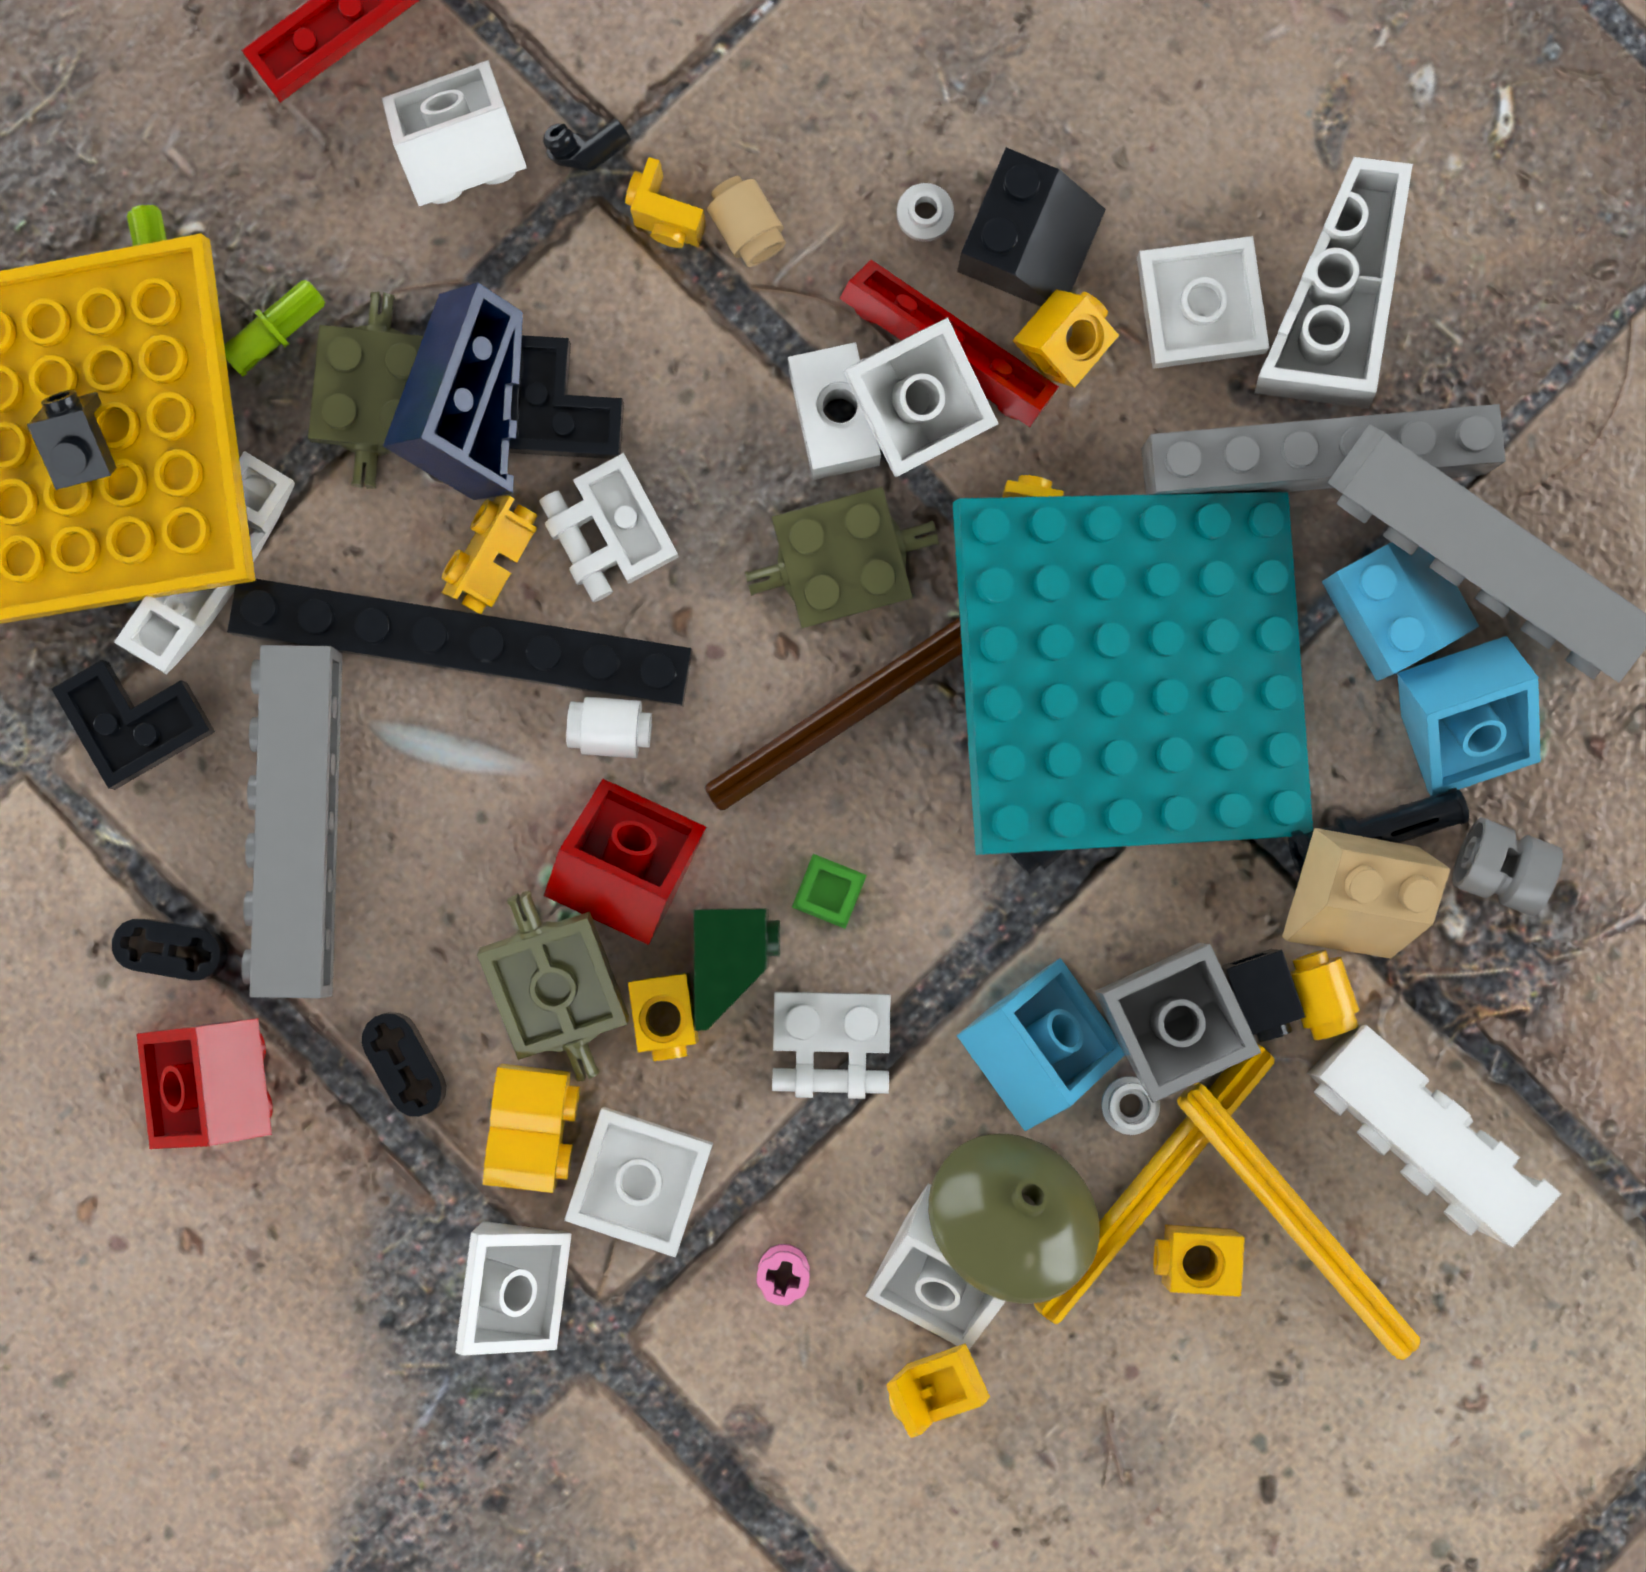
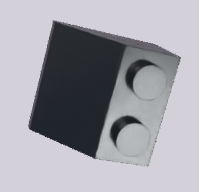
(1030, 230)

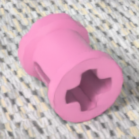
(794, 1288)

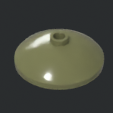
(1000, 1239)

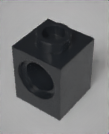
(1265, 993)

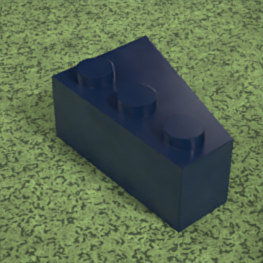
(460, 393)

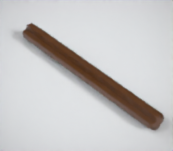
(836, 717)

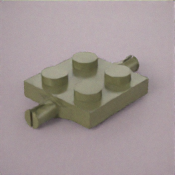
(360, 386)
(841, 557)
(553, 985)

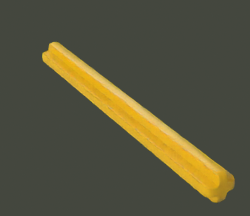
(1157, 1179)
(1298, 1221)

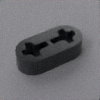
(167, 962)
(391, 1071)

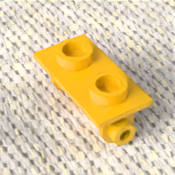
(495, 532)

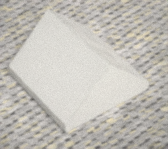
(920, 397)
(513, 1289)

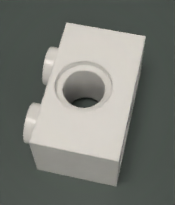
(831, 446)

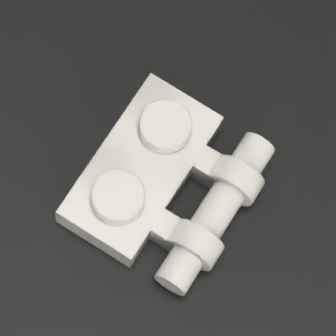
(623, 517)
(831, 1024)

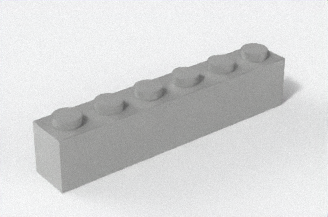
(1310, 451)
(1491, 552)
(294, 822)

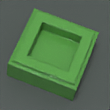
(829, 891)

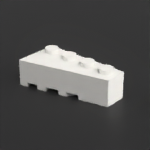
(1340, 312)
(1430, 1137)

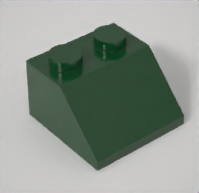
(729, 957)

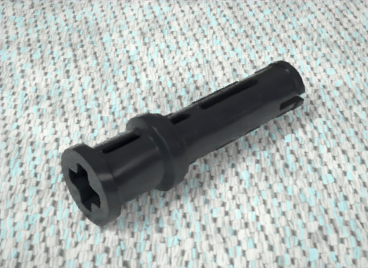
(1393, 825)

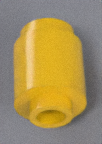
(1324, 995)

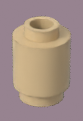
(746, 220)

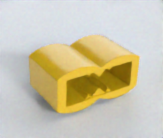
(528, 1128)

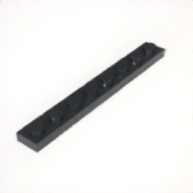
(461, 641)

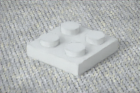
(1202, 302)
(638, 1181)

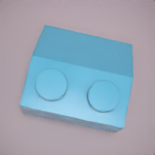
(1398, 608)
(1471, 715)
(1042, 1045)

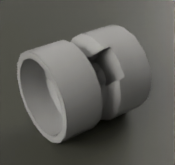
(1515, 869)

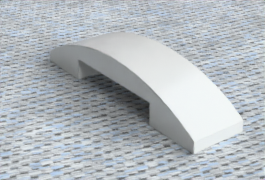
(170, 625)

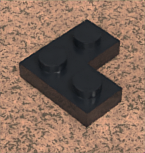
(553, 420)
(127, 738)

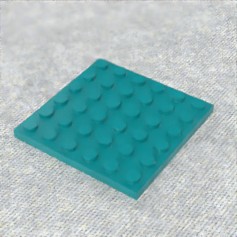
(1131, 670)

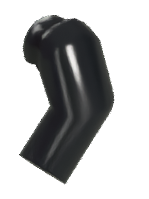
(584, 151)

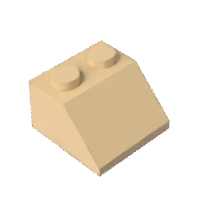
(1364, 894)

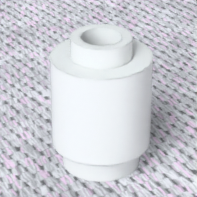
(608, 727)

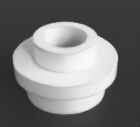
(920, 228)
(1133, 1124)

